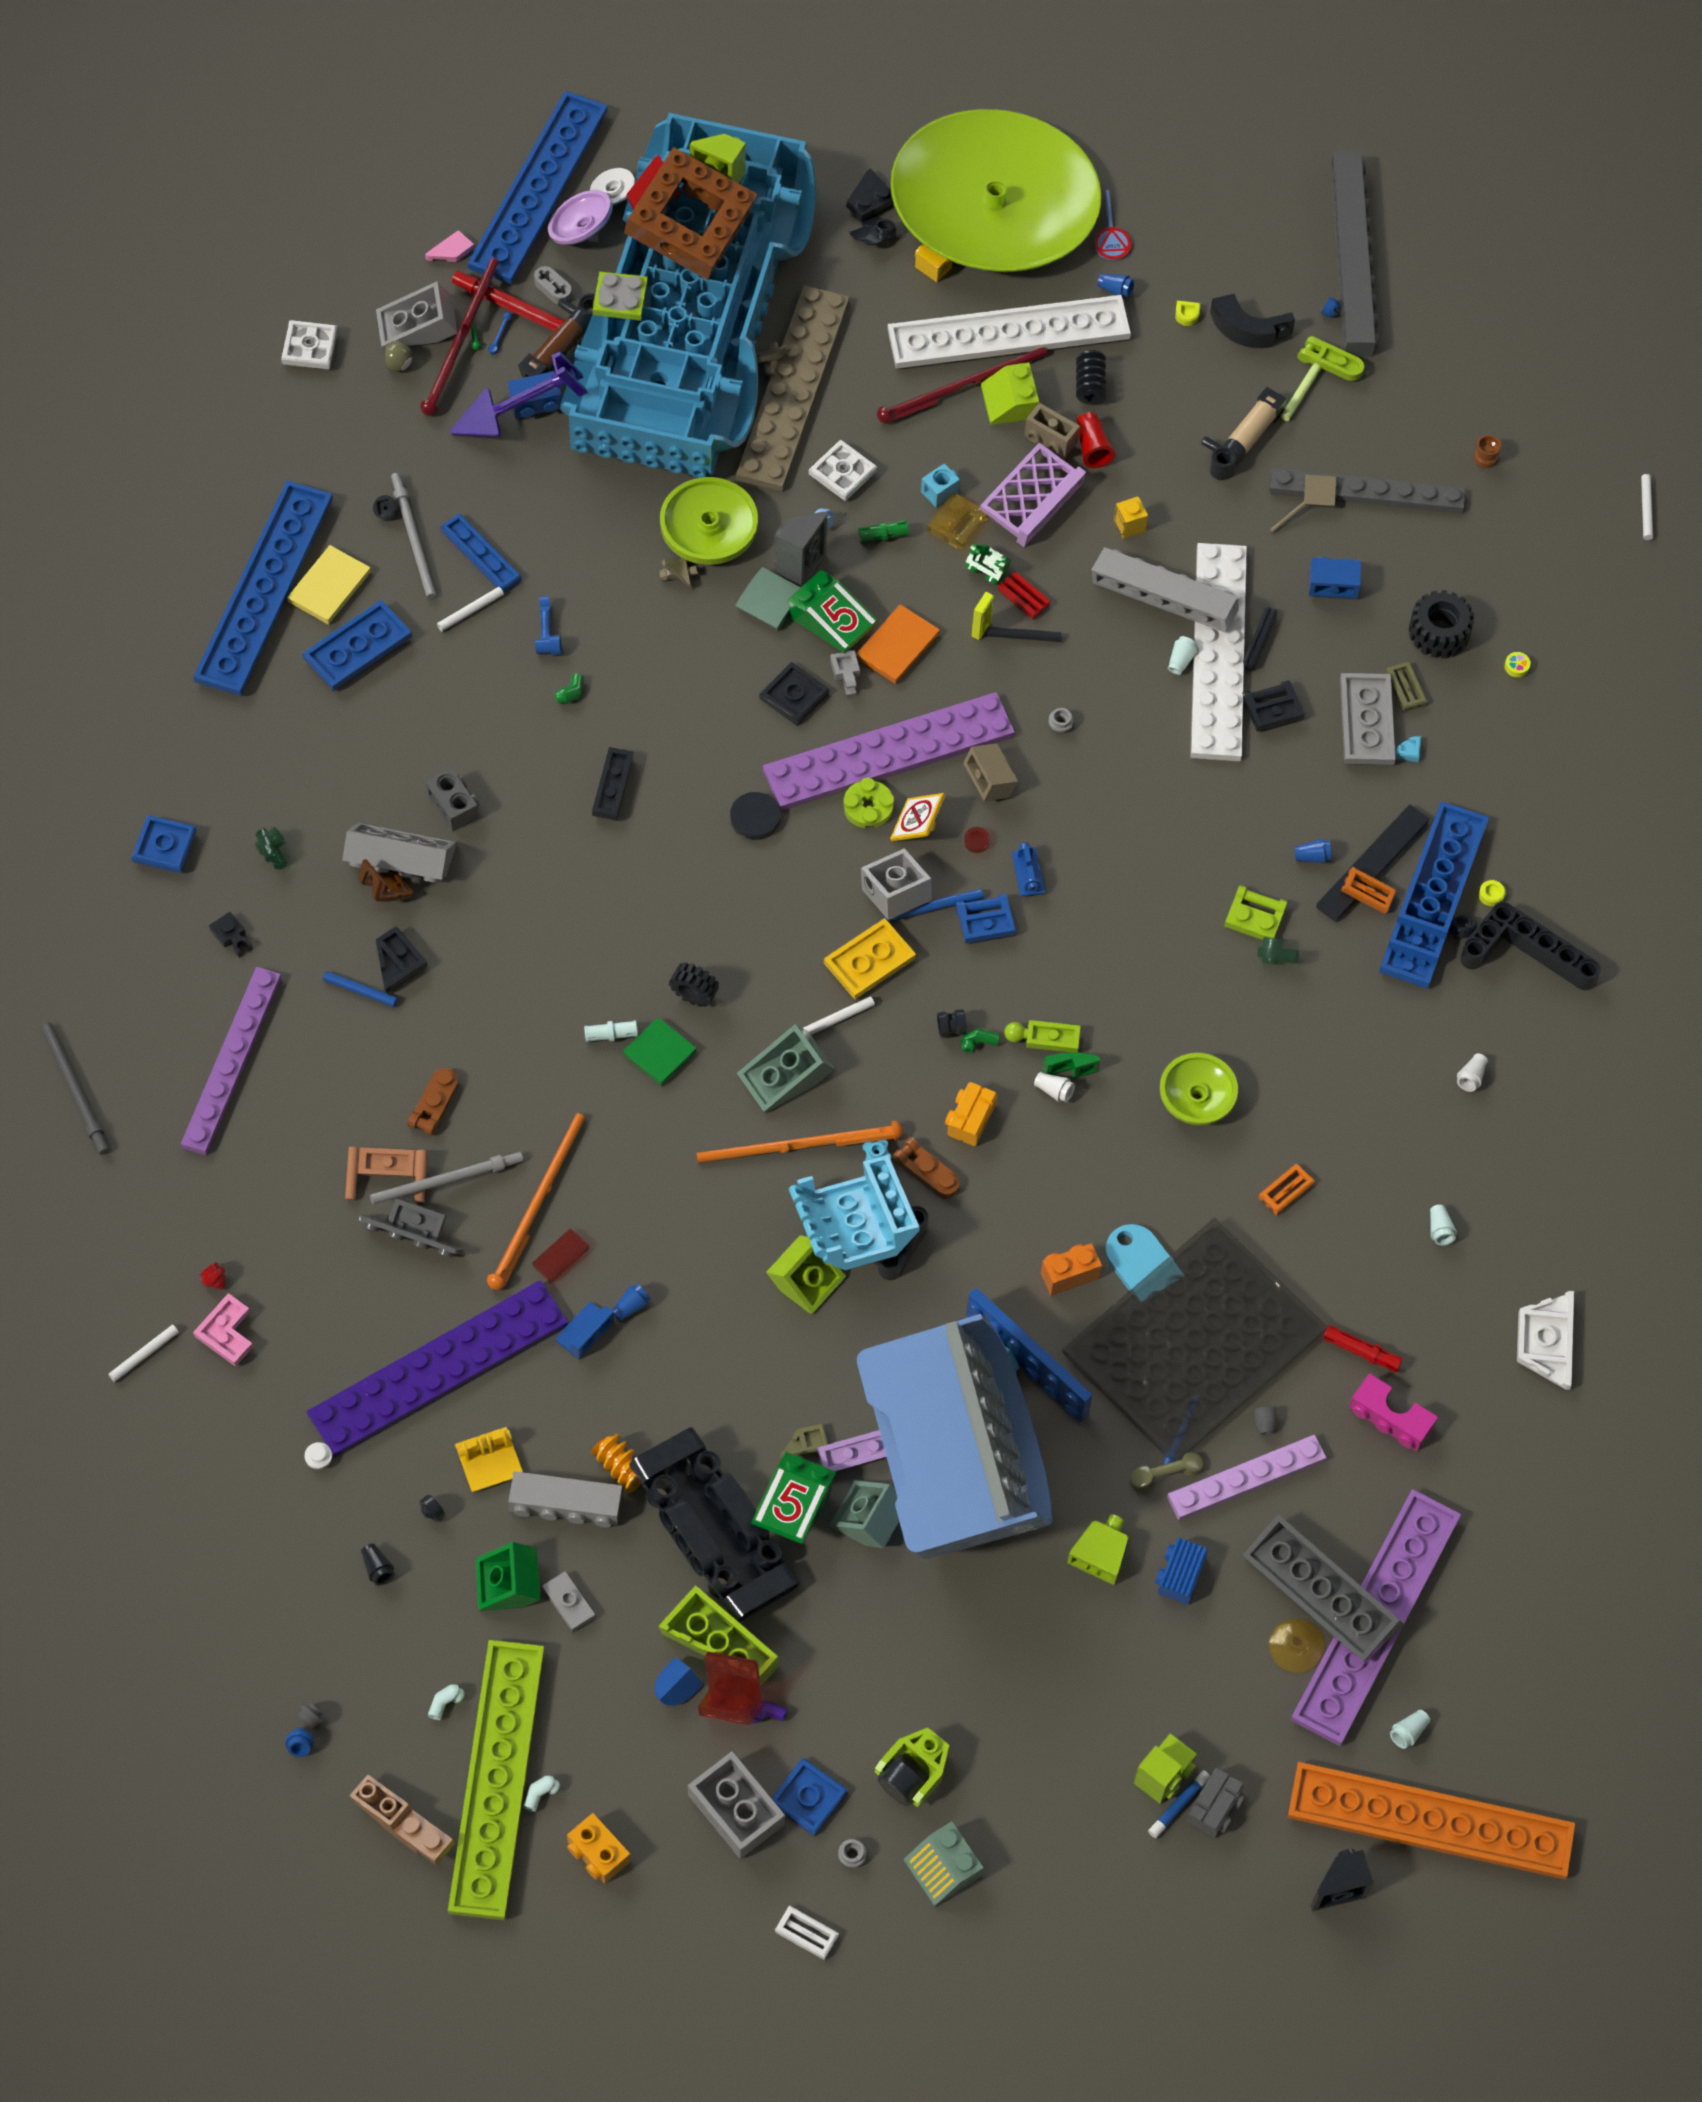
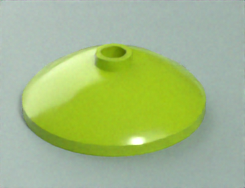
(1201, 1076)

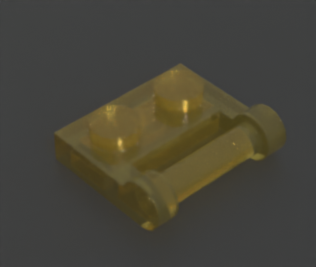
(952, 516)

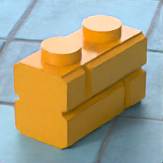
(971, 1114)

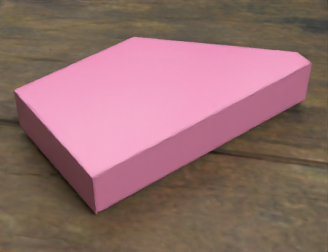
(451, 249)

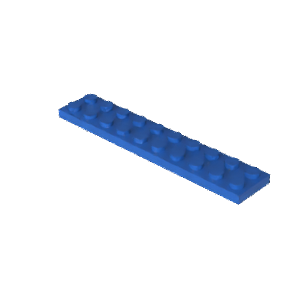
(538, 186)
(263, 588)

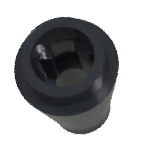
(377, 1565)

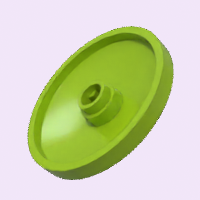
(708, 520)

